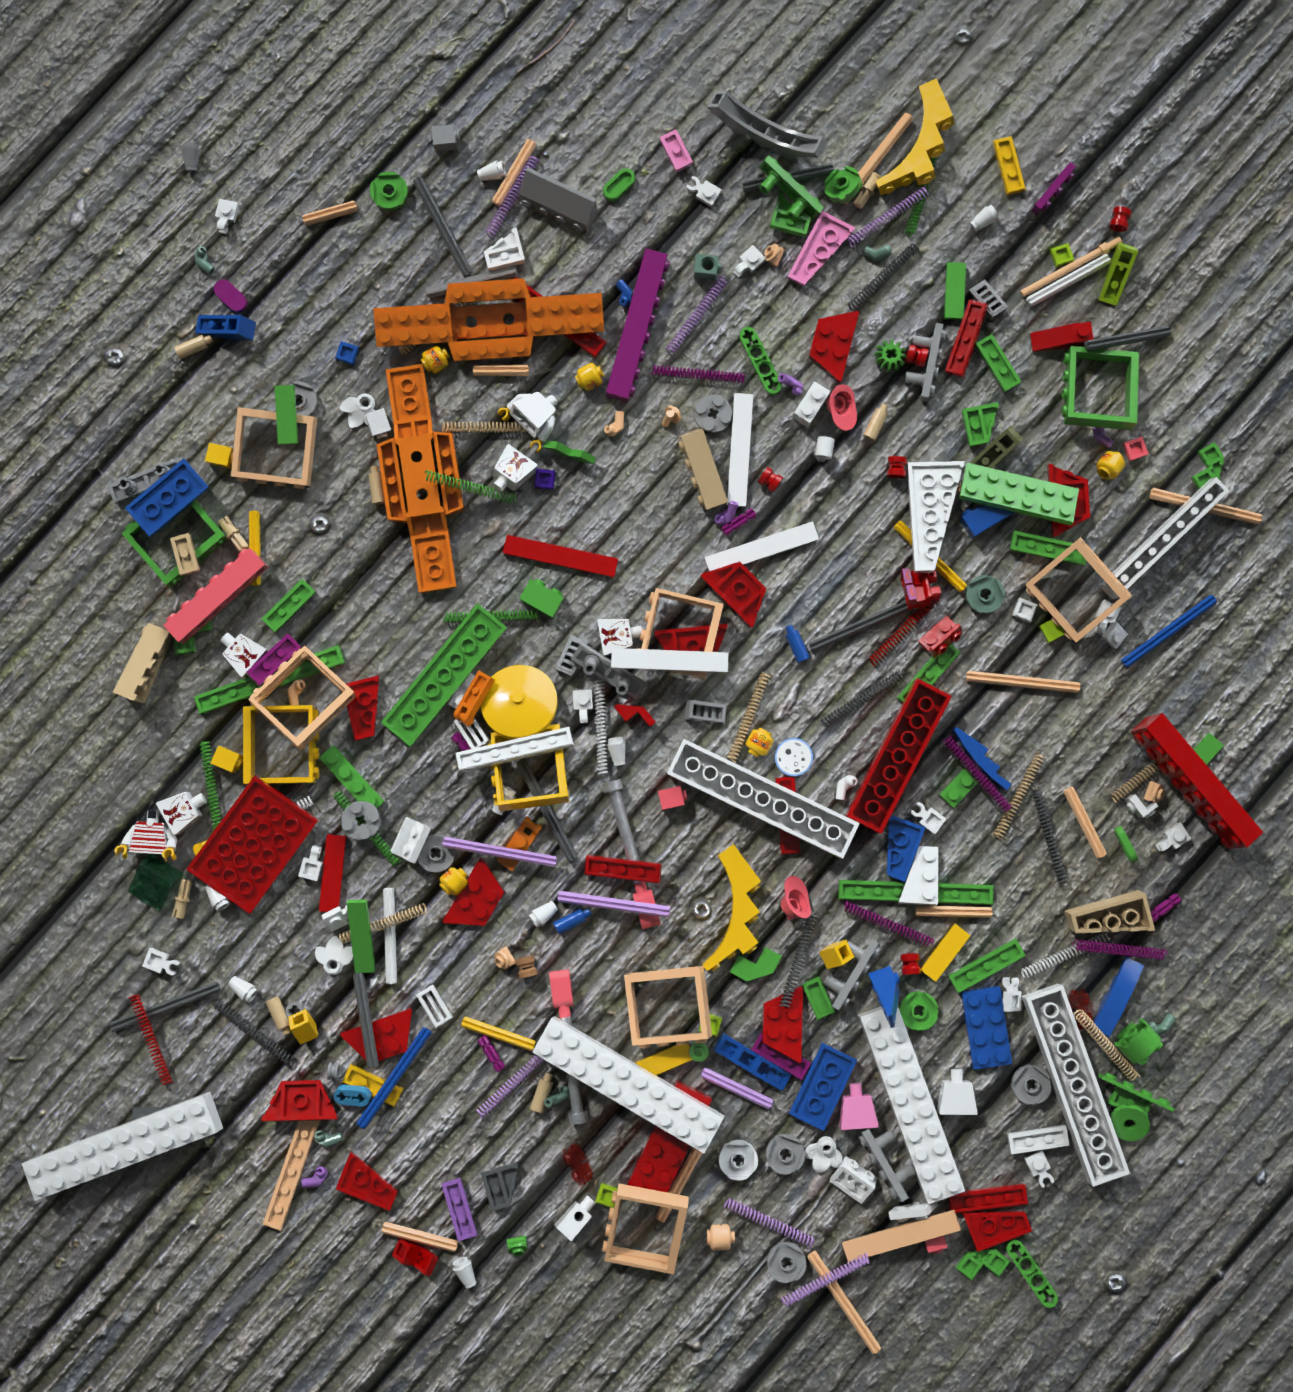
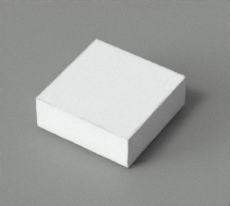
(1024, 610)

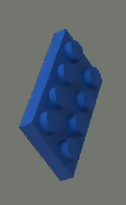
(167, 498)
(986, 1027)
(822, 1086)

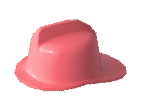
(842, 407)
(796, 900)

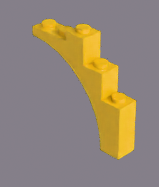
(929, 144)
(743, 909)

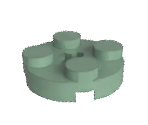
(989, 584)

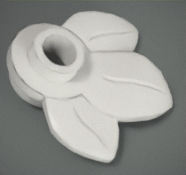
(355, 409)
(334, 952)
(823, 1157)

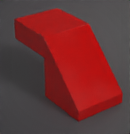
(629, 711)
(415, 1255)

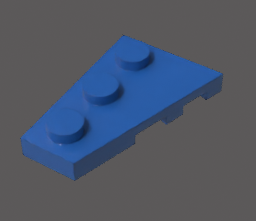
(902, 846)

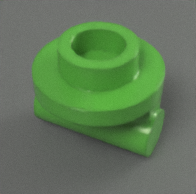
(698, 1051)
(517, 1246)

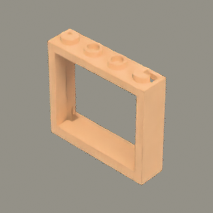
(261, 478)
(1100, 568)
(650, 618)
(324, 718)
(702, 998)
(640, 1258)

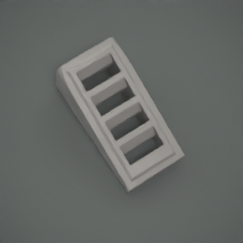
(993, 295)
(565, 670)
(689, 711)

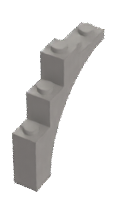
(765, 133)

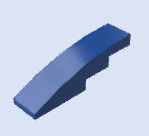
(976, 752)
(1117, 996)
(752, 1061)

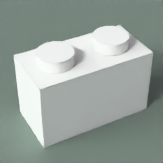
(811, 404)

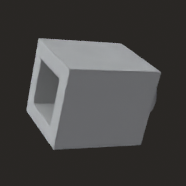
(445, 137)

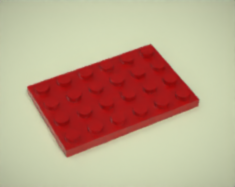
(252, 844)

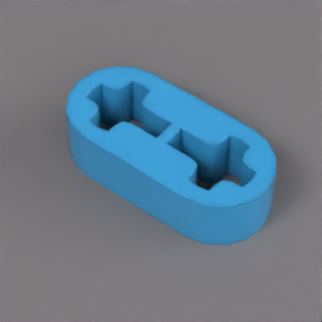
(352, 1095)

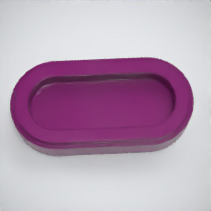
(230, 296)

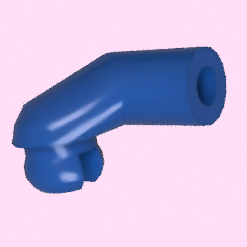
(626, 293)

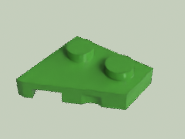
(783, 223)
(979, 423)

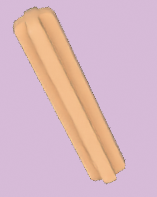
(329, 213)
(501, 370)

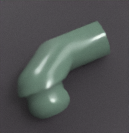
(879, 254)
(201, 260)
(1164, 1026)
(557, 1098)
(327, 1140)

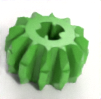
(895, 361)

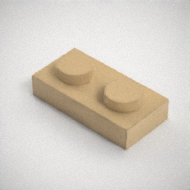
(185, 554)

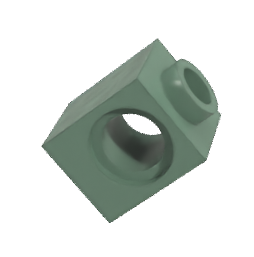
(700, 272)

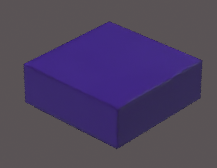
(544, 479)

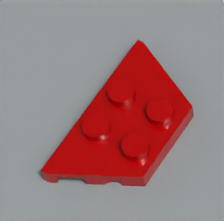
(833, 342)
(1082, 510)
(738, 589)
(689, 638)
(478, 899)
(784, 1025)
(389, 1032)
(300, 1102)

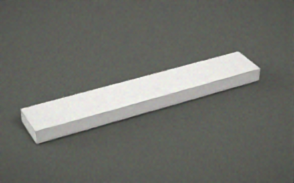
(740, 448)
(764, 547)
(669, 660)
(514, 749)

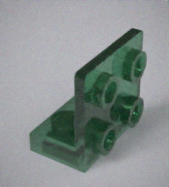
(154, 881)

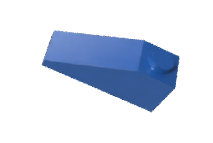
(226, 326)
(982, 518)
(887, 991)

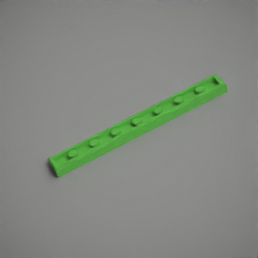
(244, 688)
(892, 892)

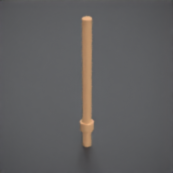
(1102, 249)

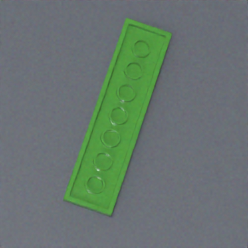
(444, 675)

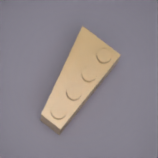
(703, 469)
(144, 664)
(1112, 914)

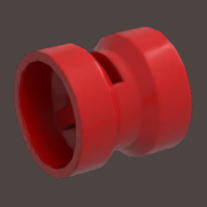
(1120, 219)
(921, 356)
(896, 467)
(770, 480)
(910, 963)

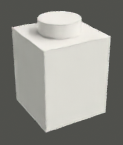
(378, 423)

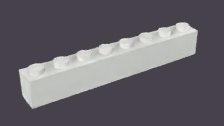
(1167, 534)

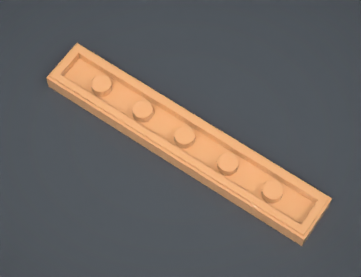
(290, 1174)
(902, 1235)

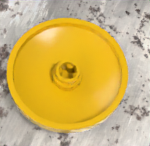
(520, 702)

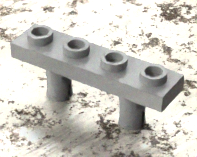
(926, 379)
(136, 484)
(601, 666)
(852, 984)
(877, 1157)

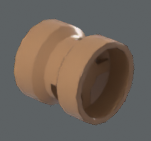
(526, 962)

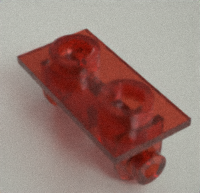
(1080, 1001)
(580, 1172)

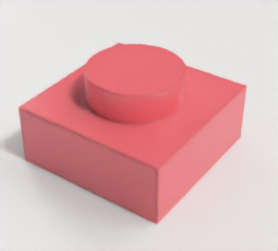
(1135, 449)

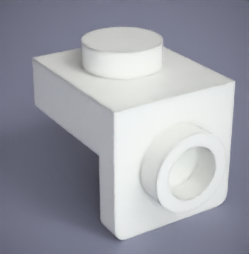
(1136, 806)

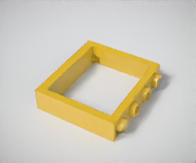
(249, 744)
(497, 781)

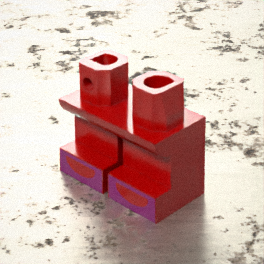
(917, 588)

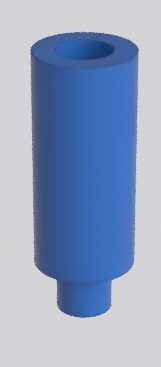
(796, 644)
(572, 920)

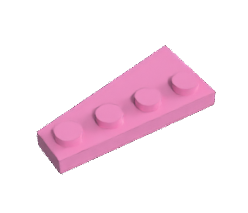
(821, 244)

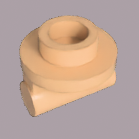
(774, 254)
(671, 414)
(1154, 792)
(504, 958)

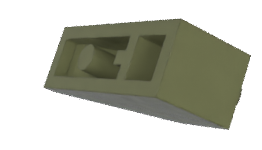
(998, 448)

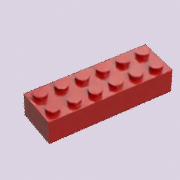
(663, 1153)

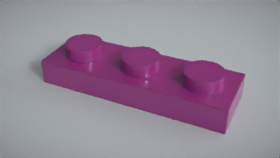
(1055, 189)
(273, 659)
(780, 1060)

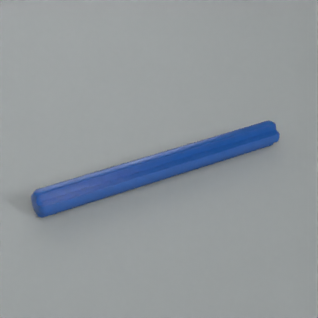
(1168, 631)
(393, 1078)

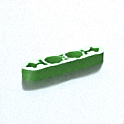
(762, 360)
(1030, 1273)

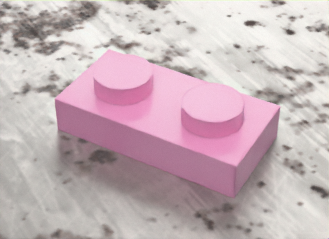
(676, 151)

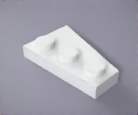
(922, 881)

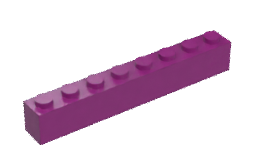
(636, 326)

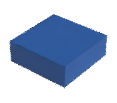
(347, 353)

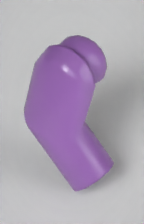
(791, 382)
(317, 1179)

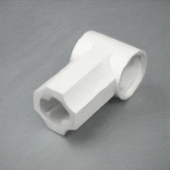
(824, 448)

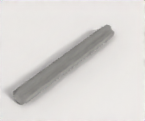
(500, 274)

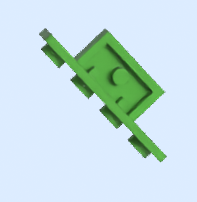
(1126, 1095)

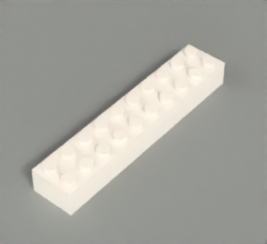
(763, 799)
(628, 1084)
(1075, 1085)
(912, 1106)
(122, 1146)

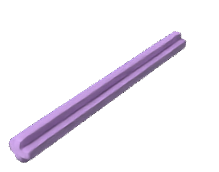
(498, 851)
(615, 904)

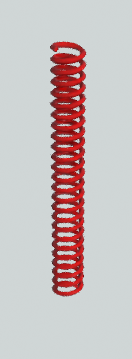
(900, 632)
(153, 1042)

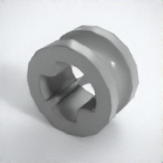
(291, 1005)
(333, 1071)

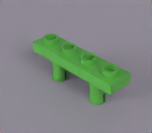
(792, 188)

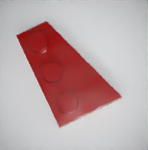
(363, 707)
(365, 1183)
(995, 1227)

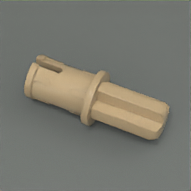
(866, 191)
(233, 534)
(182, 899)

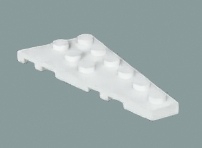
(931, 498)

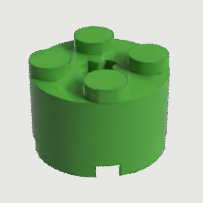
(1138, 1042)

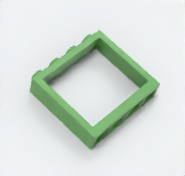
(1131, 390)
(201, 552)

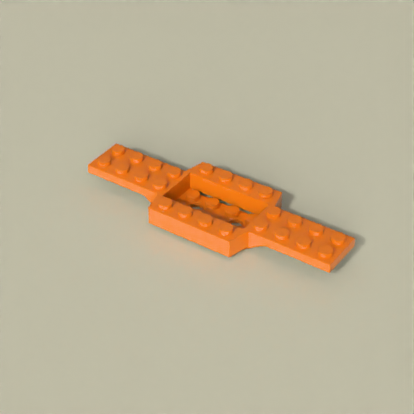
(448, 322)
(424, 517)

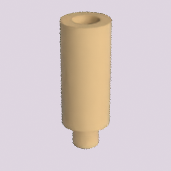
(193, 346)
(876, 423)
(376, 486)
(278, 1014)
(543, 1090)

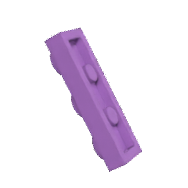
(459, 1209)

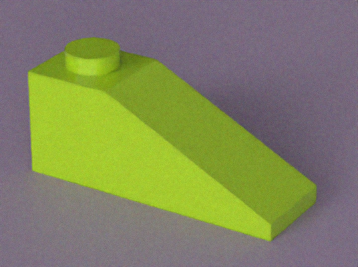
(1118, 273)

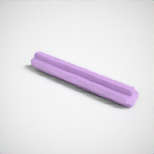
(737, 1088)

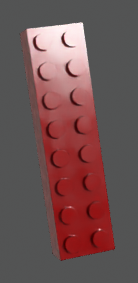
(898, 755)
(1196, 782)

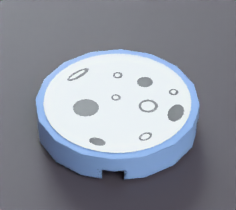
(793, 757)

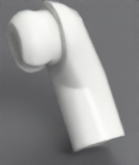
(843, 785)

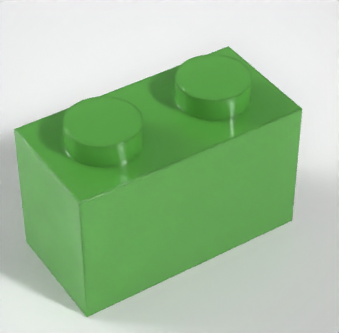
(542, 598)

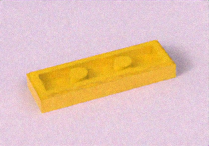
(1009, 165)
(945, 952)
(666, 1059)
(361, 1077)

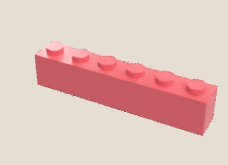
(215, 595)

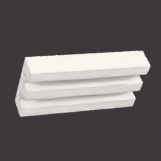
(467, 737)
(449, 1016)

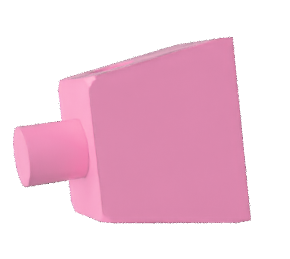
(857, 1110)

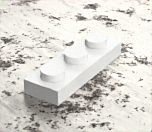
(1038, 1139)

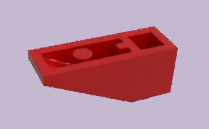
(1061, 337)

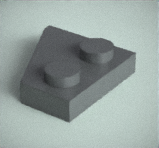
(500, 1185)

